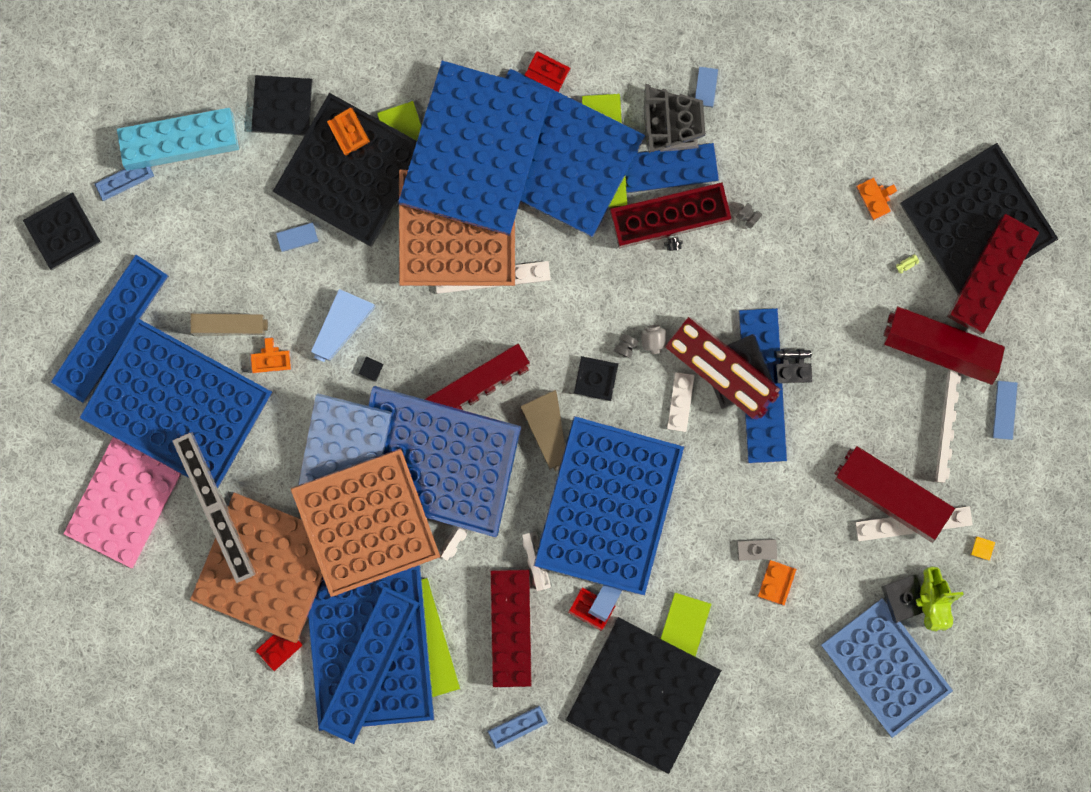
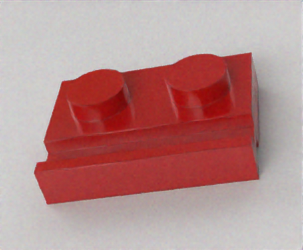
(547, 71)
(582, 606)
(277, 651)

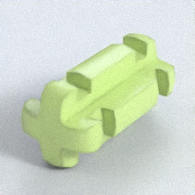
(907, 264)

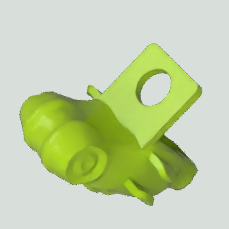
(936, 600)

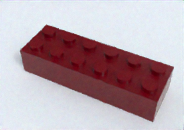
(670, 215)
(992, 274)
(483, 379)
(511, 628)

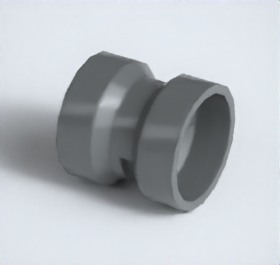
(748, 215)
(626, 346)

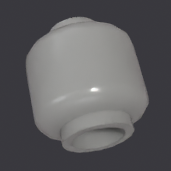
(654, 339)

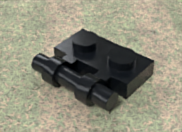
(792, 373)

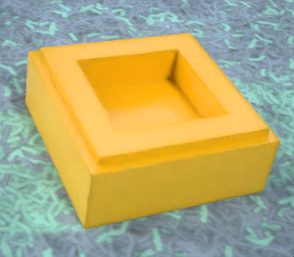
(982, 548)

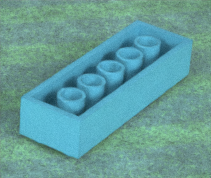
(178, 139)

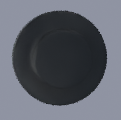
(673, 244)

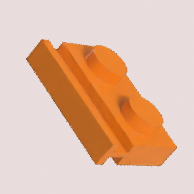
(348, 131)
(777, 582)

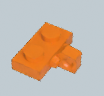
(876, 197)
(270, 359)

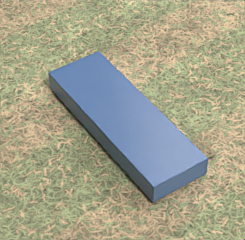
(122, 181)
(1005, 410)
(517, 727)

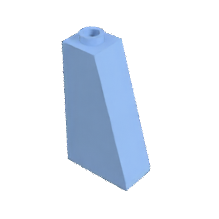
(340, 324)

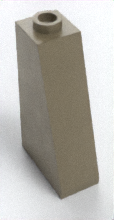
(228, 324)
(546, 425)

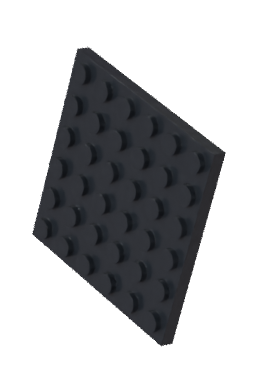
(352, 189)
(964, 208)
(643, 695)

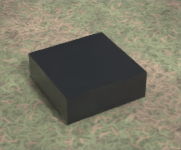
(371, 369)

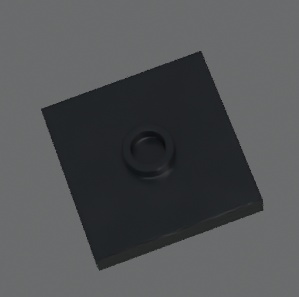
(596, 378)
(902, 598)

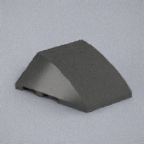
(671, 118)

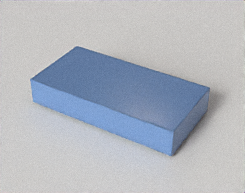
(706, 85)
(297, 237)
(605, 602)

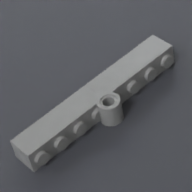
(214, 507)

